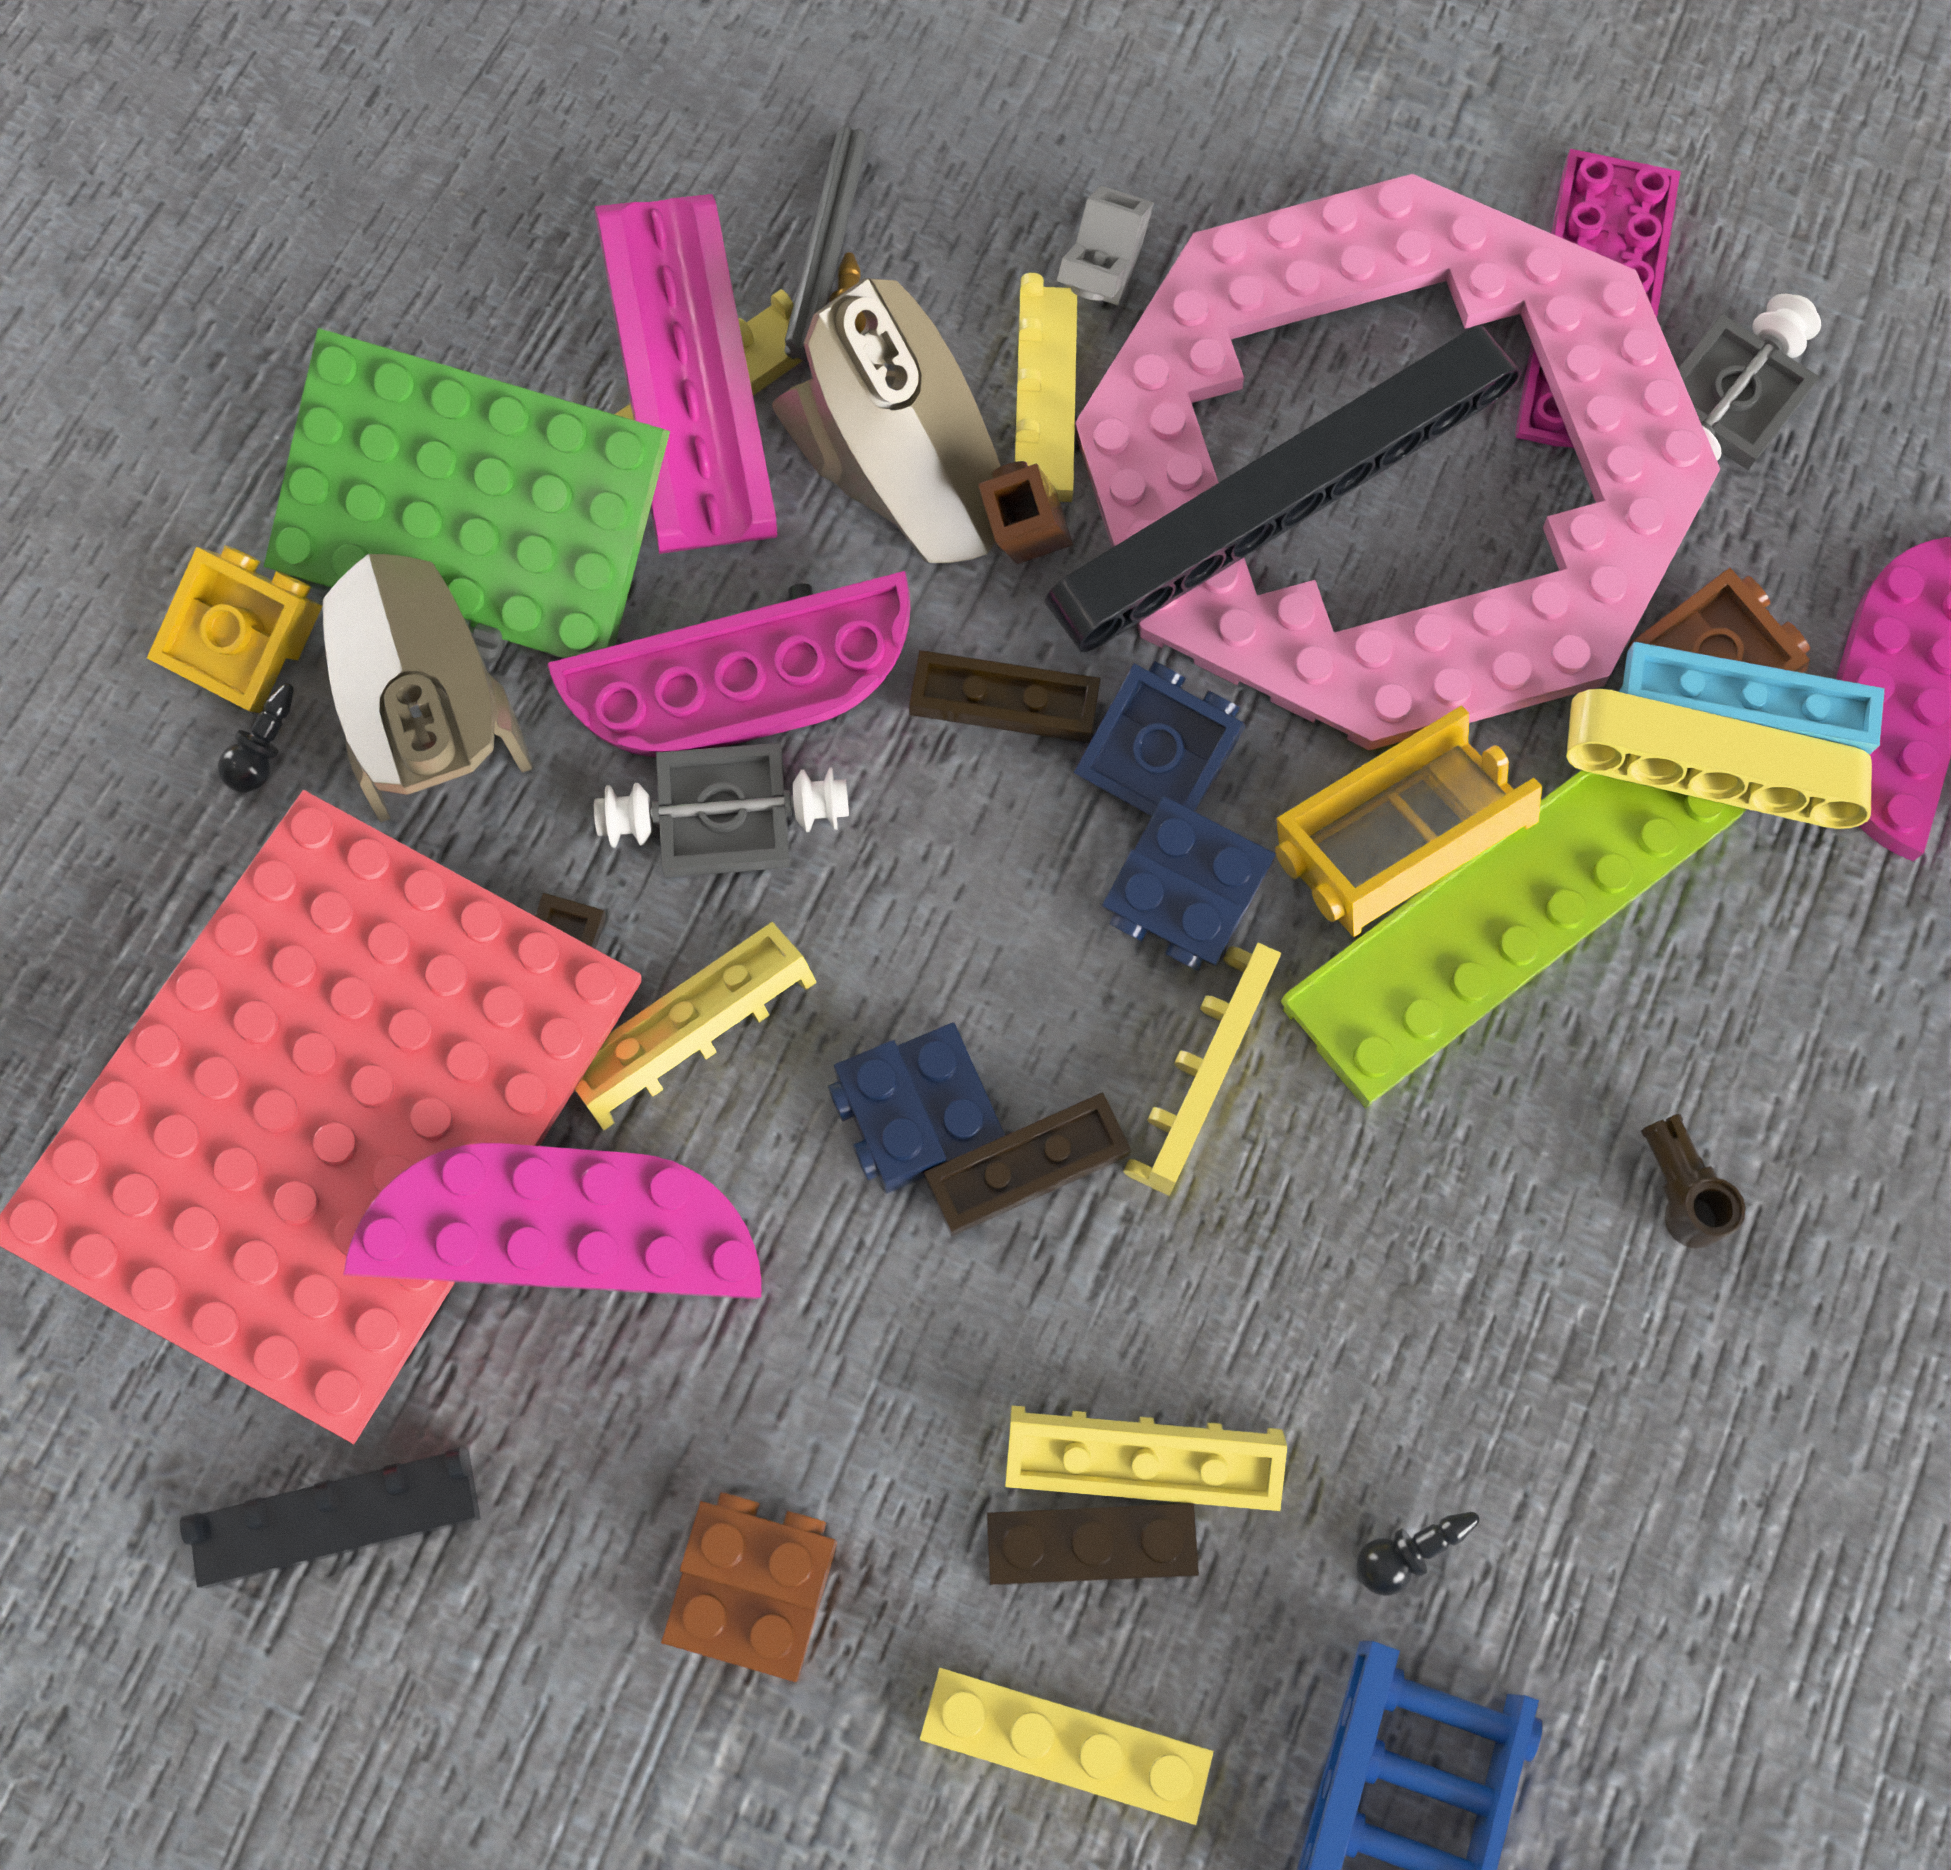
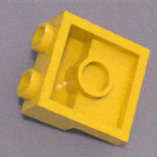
(234, 626)

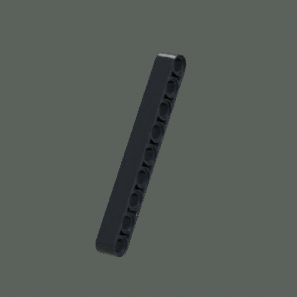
(1281, 489)

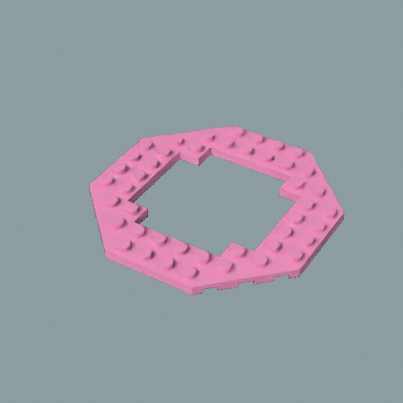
(1478, 651)

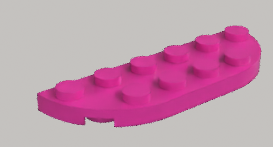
(1905, 646)
(741, 671)
(557, 1223)

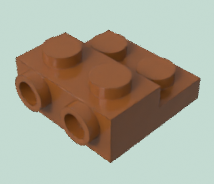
(1731, 623)
(750, 1587)

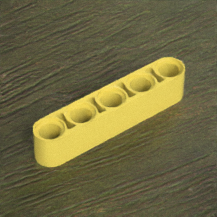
(1719, 759)

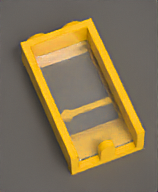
(1403, 822)

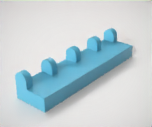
(1758, 694)

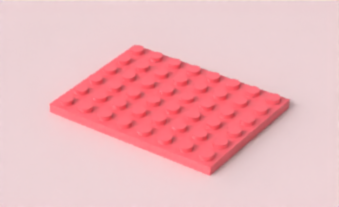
(281, 1079)

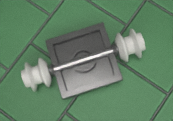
(1748, 381)
(721, 809)

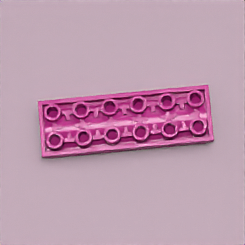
(1617, 212)
(687, 370)

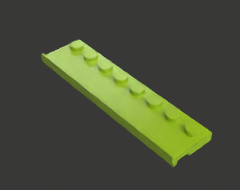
(1494, 926)

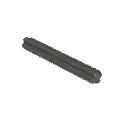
(826, 237)

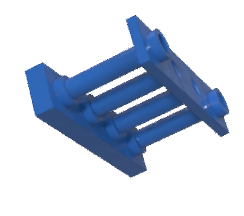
(1360, 1757)

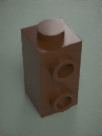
(1024, 512)

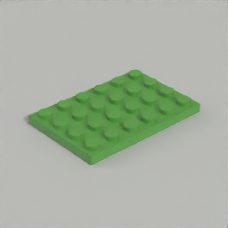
(503, 488)

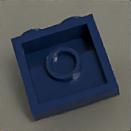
(1160, 741)
(1187, 884)
(914, 1106)

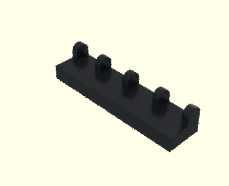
(331, 1518)

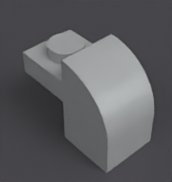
(1106, 245)

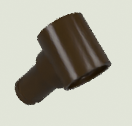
(1691, 1180)

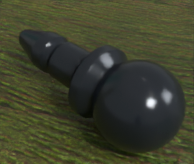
(246, 764)
(1388, 1564)

